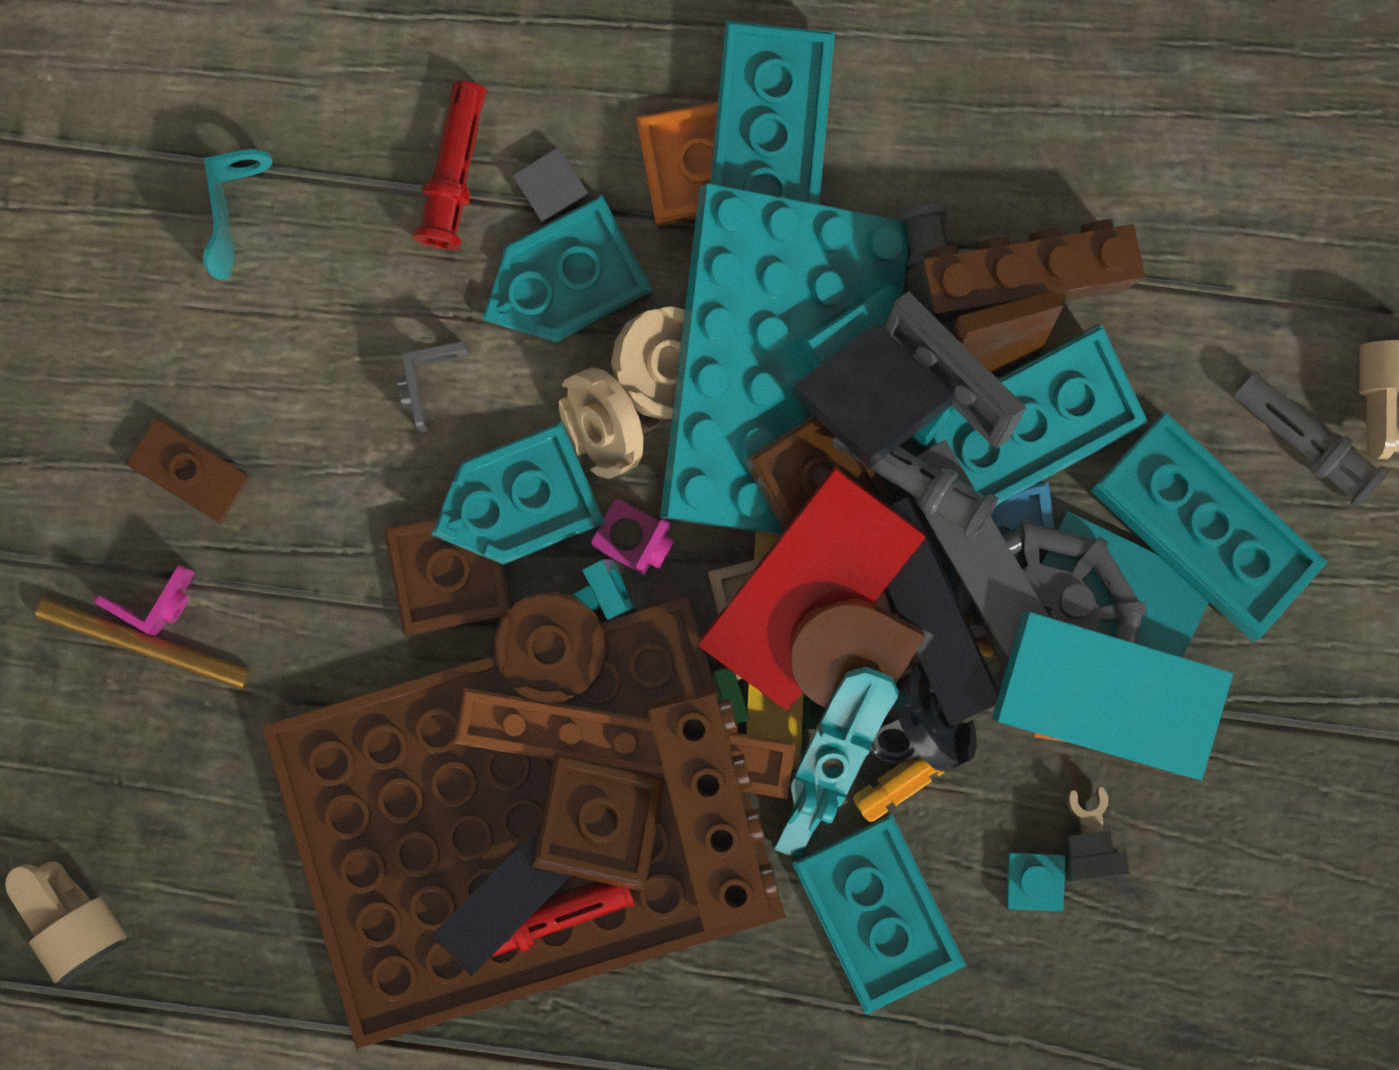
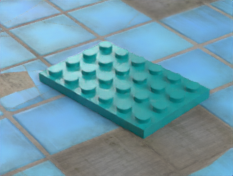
(757, 287)

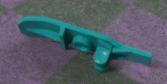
(842, 734)

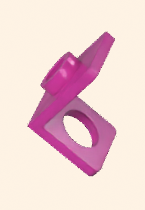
(651, 550)
(167, 607)

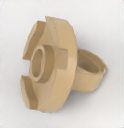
(648, 360)
(603, 422)

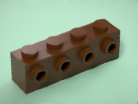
(1073, 265)
(711, 807)

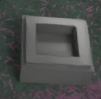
(550, 185)

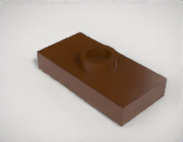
(188, 471)

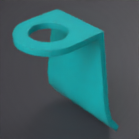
(220, 250)

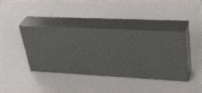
(975, 389)

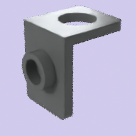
(410, 387)

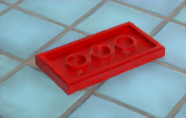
(832, 551)

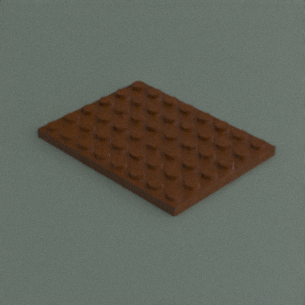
(411, 825)

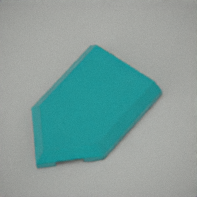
(566, 275)
(519, 498)

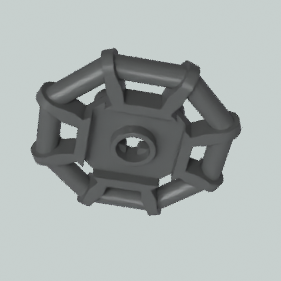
(1062, 590)

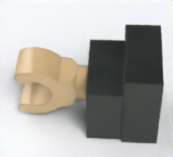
(1092, 853)

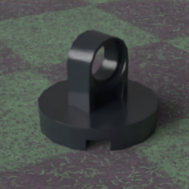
(926, 727)

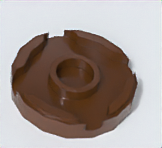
(550, 646)

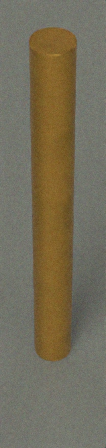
(143, 643)

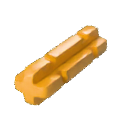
(894, 787)

